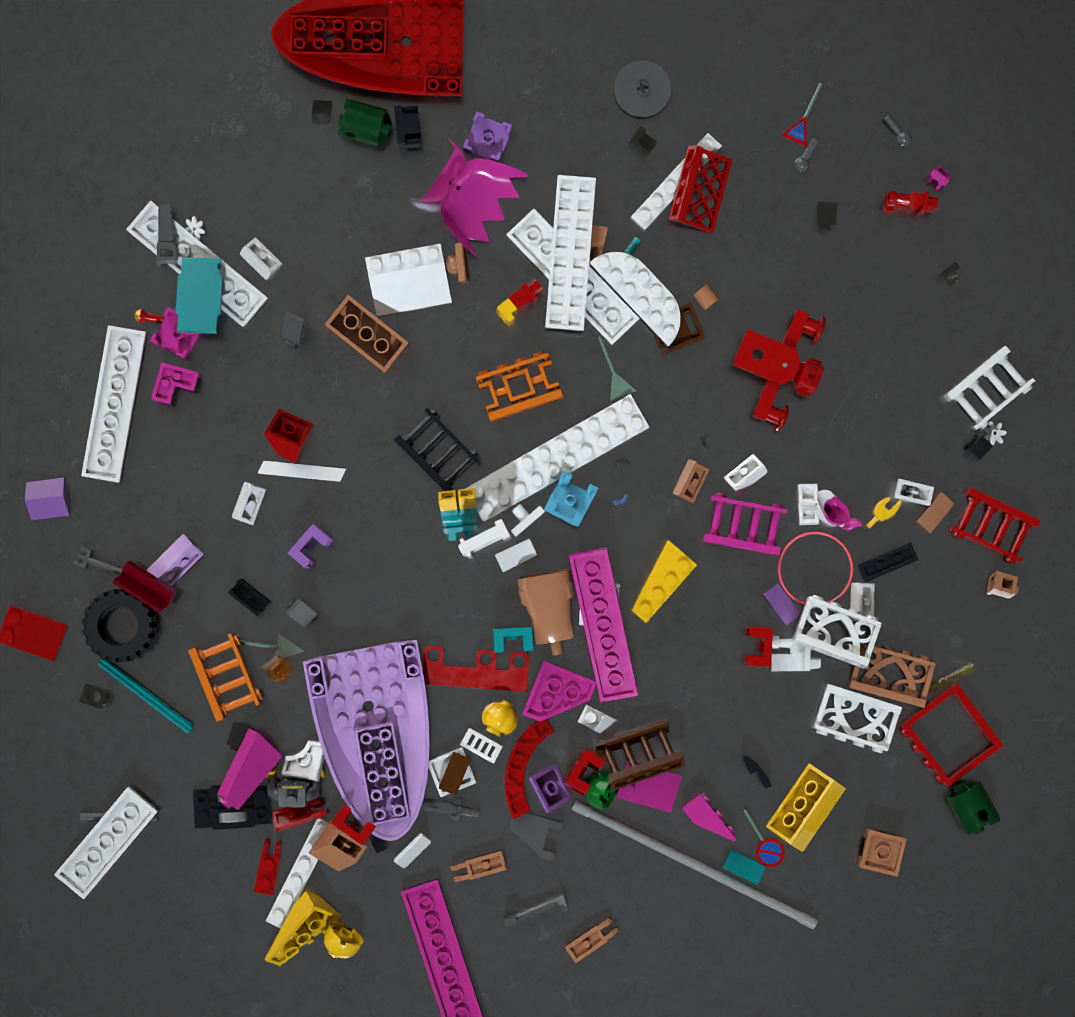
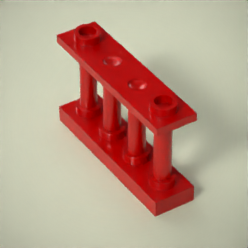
(992, 506)

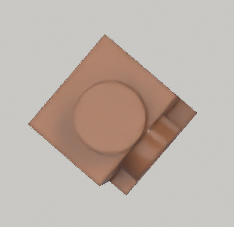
(1001, 579)

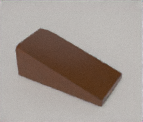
(454, 773)

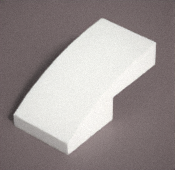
(807, 504)

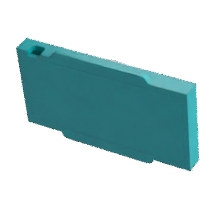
(199, 295)

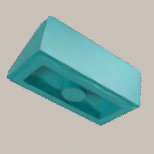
(744, 866)

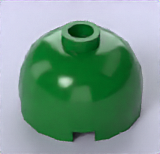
(600, 793)

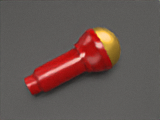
(143, 316)

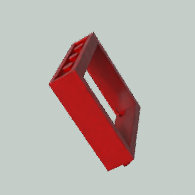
(919, 747)

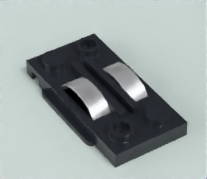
(211, 813)

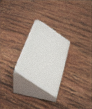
(260, 258)
(746, 474)
(248, 503)
(863, 598)
(412, 850)

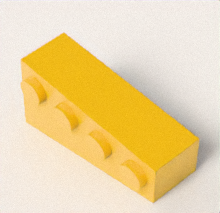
(663, 580)

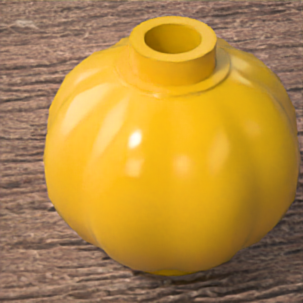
(500, 718)

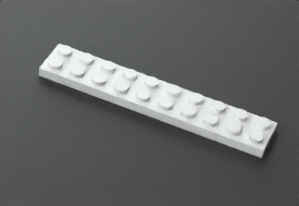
(563, 452)

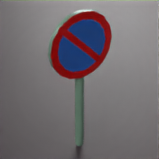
(769, 851)

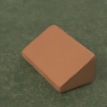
(598, 239)
(691, 481)
(935, 512)

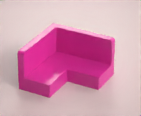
(170, 378)

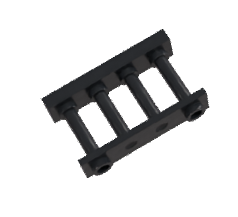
(419, 455)

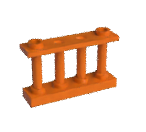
(206, 674)

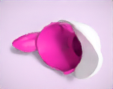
(833, 511)

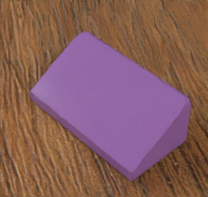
(781, 604)

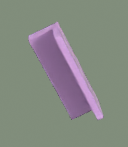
(176, 561)

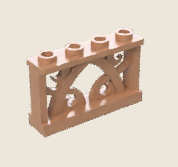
(909, 694)

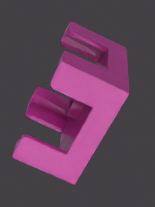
(172, 341)

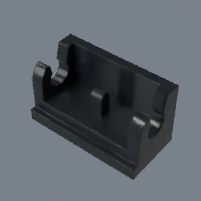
(249, 597)

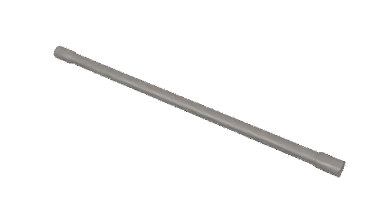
(801, 917)

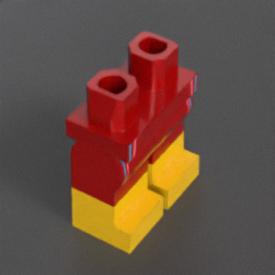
(519, 301)

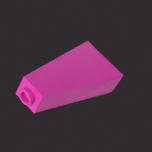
(248, 769)

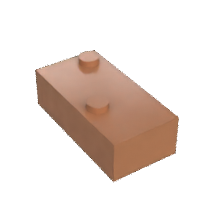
(366, 333)

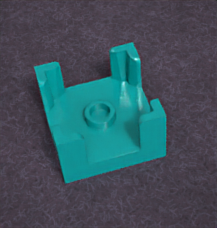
(513, 634)

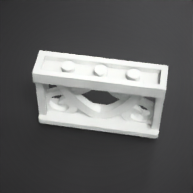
(484, 539)
(811, 639)
(882, 709)

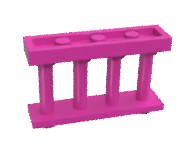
(732, 538)

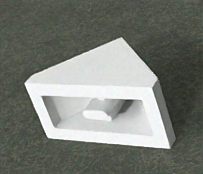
(913, 492)

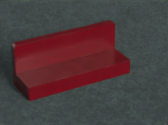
(145, 587)

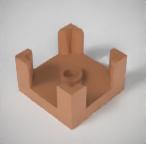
(882, 852)

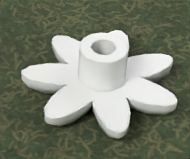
(195, 228)
(996, 429)

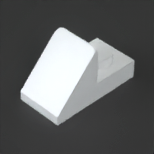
(599, 721)

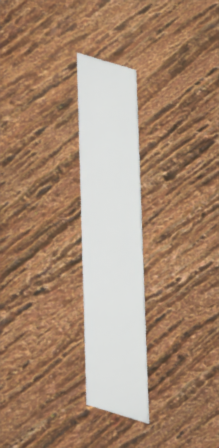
(301, 471)

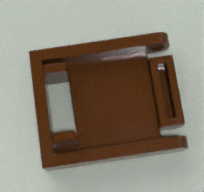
(683, 336)

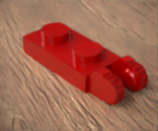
(293, 816)
(268, 869)

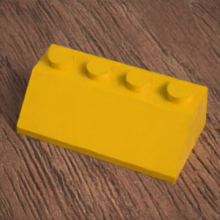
(805, 807)

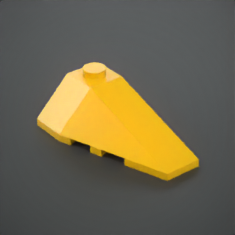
(304, 922)

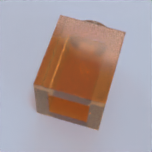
(277, 669)

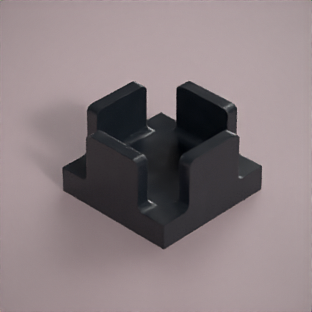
(407, 127)

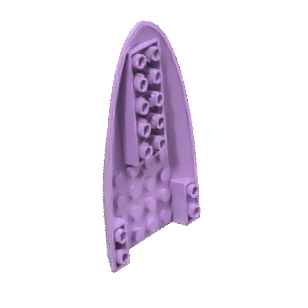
(399, 719)

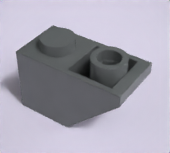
(301, 612)

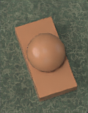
(459, 263)

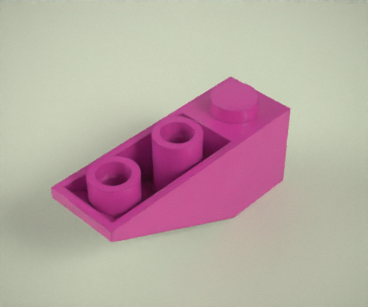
(704, 816)

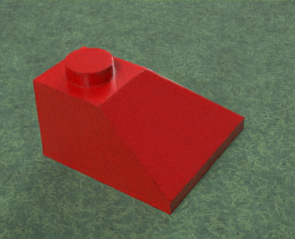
(288, 434)

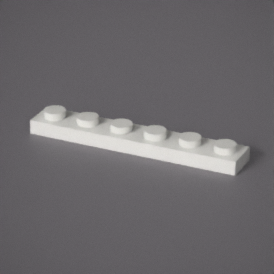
(666, 191)
(297, 878)

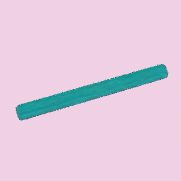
(146, 695)

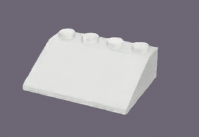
(408, 280)

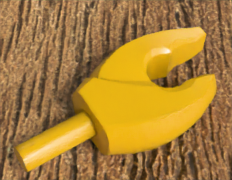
(881, 513)

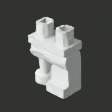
(797, 660)

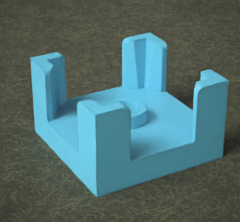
(569, 500)

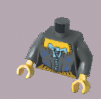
(292, 791)

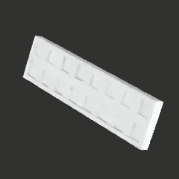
(570, 253)

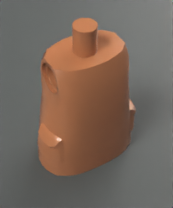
(548, 604)

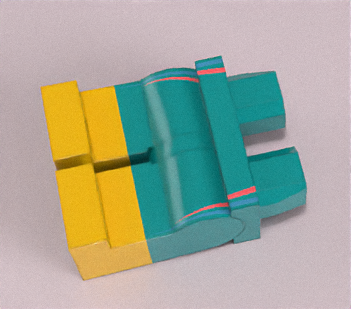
(455, 519)

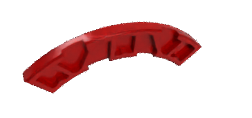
(517, 766)

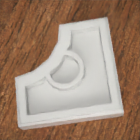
(306, 764)

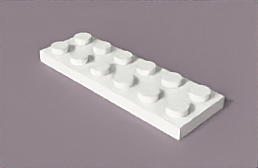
(106, 842)

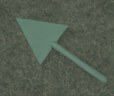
(283, 648)

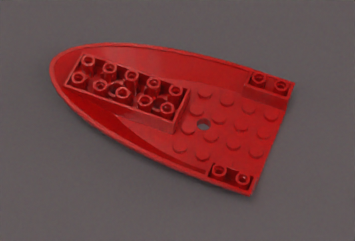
(424, 67)

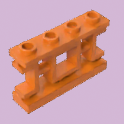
(524, 402)

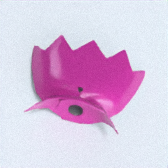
(477, 200)

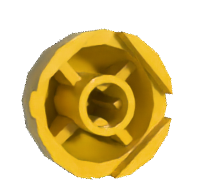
(341, 941)

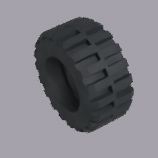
(95, 634)

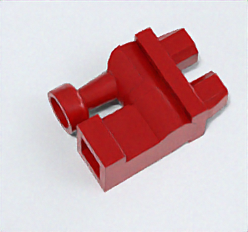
(910, 203)

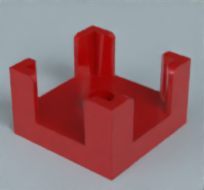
(764, 646)
(586, 758)
(351, 828)

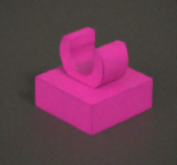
(940, 175)

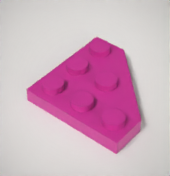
(557, 692)

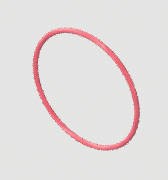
(810, 533)

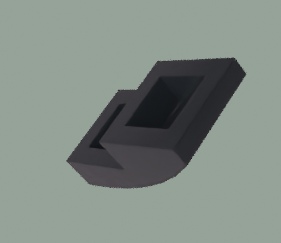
(753, 767)

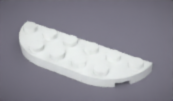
(641, 292)

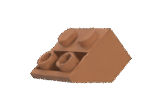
(336, 848)

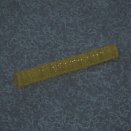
(951, 677)

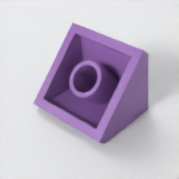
(47, 499)
(550, 788)

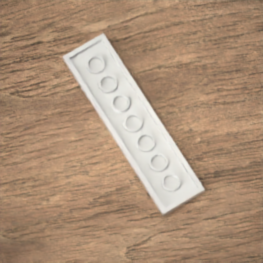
(238, 296)
(603, 306)
(114, 404)

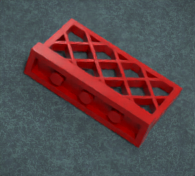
(686, 188)

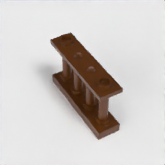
(646, 770)

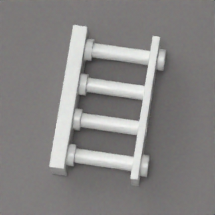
(986, 370)

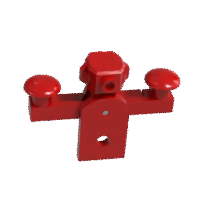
(781, 365)

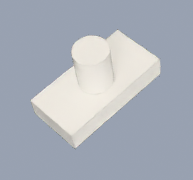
(525, 518)

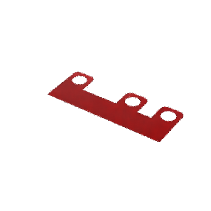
(480, 677)

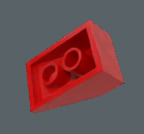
(32, 633)

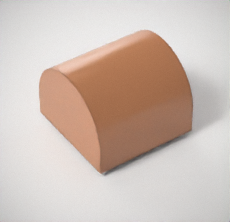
(706, 297)

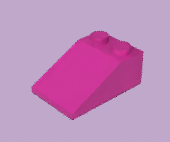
(654, 792)

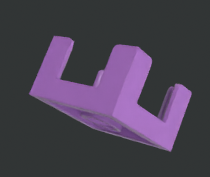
(487, 138)
(306, 542)

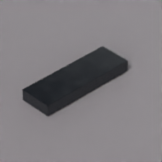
(887, 562)

